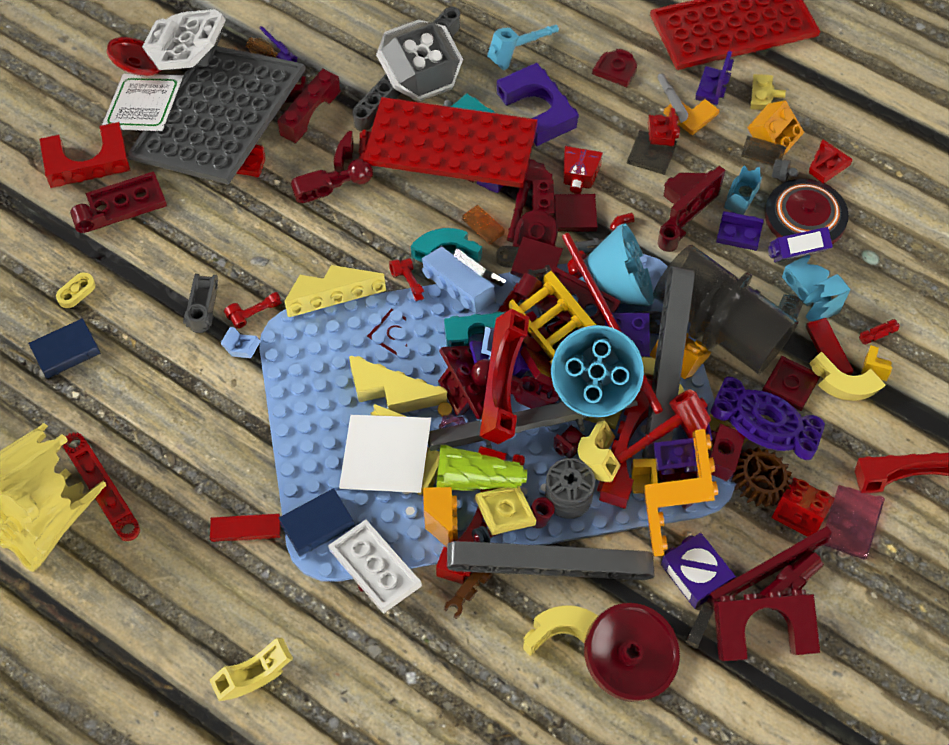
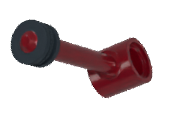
(540, 504)

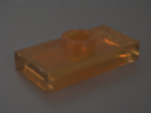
(483, 224)

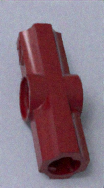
(796, 575)

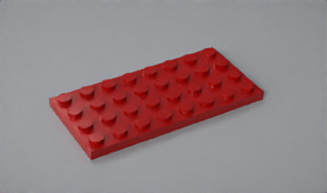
(708, 29)
(451, 142)

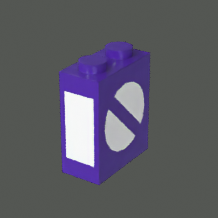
(800, 244)
(696, 569)

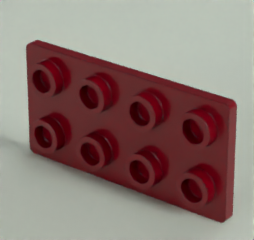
(459, 383)

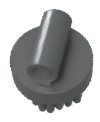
(782, 170)

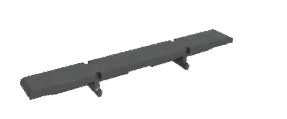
(526, 419)

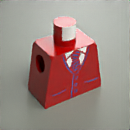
(581, 168)

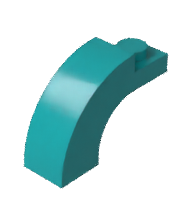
(447, 238)

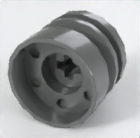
(573, 499)

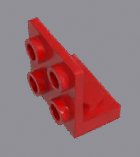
(803, 507)

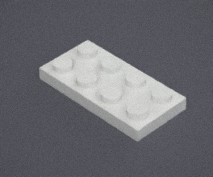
(374, 566)

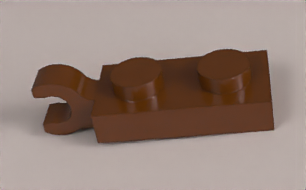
(467, 591)

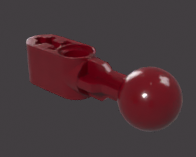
(321, 183)
(525, 390)

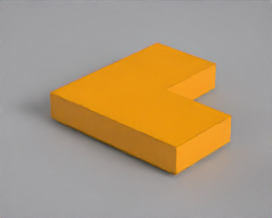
(697, 117)

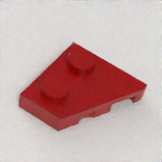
(828, 162)

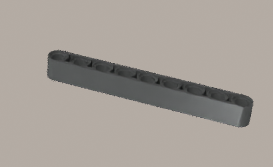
(366, 109)
(670, 349)
(549, 560)

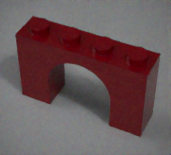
(796, 609)

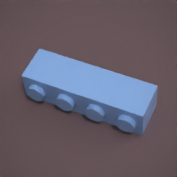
(458, 280)

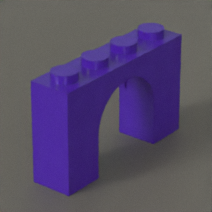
(534, 82)

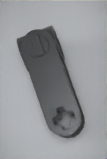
(201, 303)

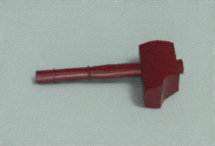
(535, 171)

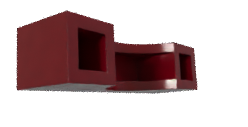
(295, 119)

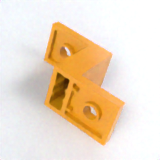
(681, 491)

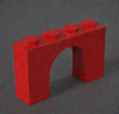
(109, 161)

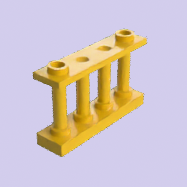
(565, 302)

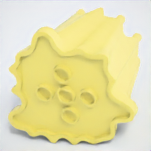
(35, 499)

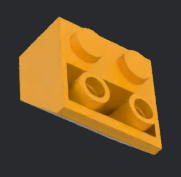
(777, 125)
(693, 357)
(441, 513)

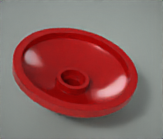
(131, 57)

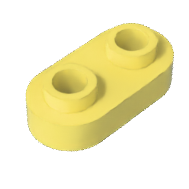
(75, 291)

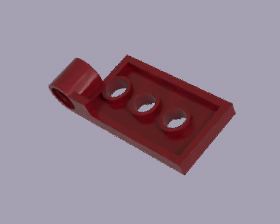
(688, 207)
(88, 218)
(530, 285)

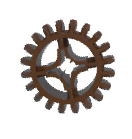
(760, 484)

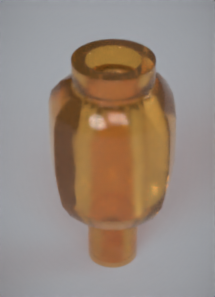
(261, 47)

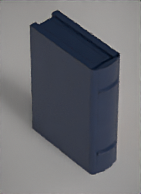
(64, 348)
(316, 522)

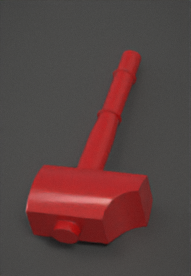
(689, 413)

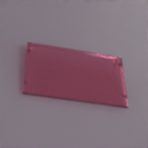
(853, 521)

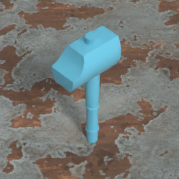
(506, 40)

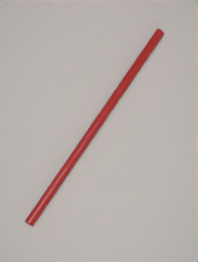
(647, 389)

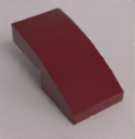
(343, 151)

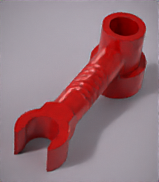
(404, 268)
(237, 315)

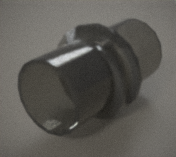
(731, 311)

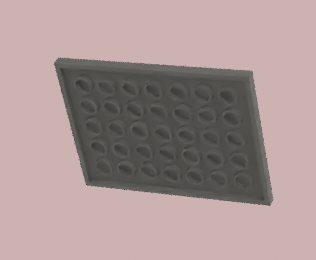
(219, 115)

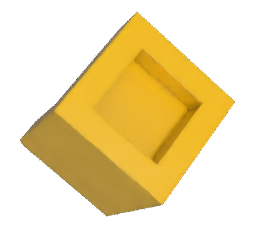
(879, 366)
(643, 473)

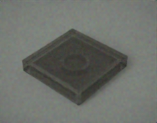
(650, 156)
(479, 267)

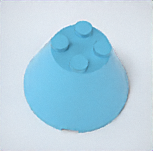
(618, 268)
(597, 371)

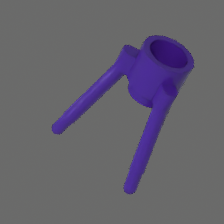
(284, 54)

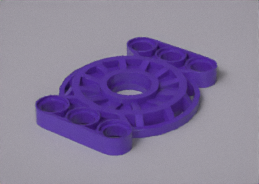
(785, 434)

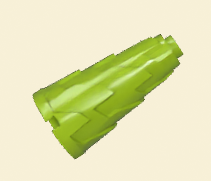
(474, 471)

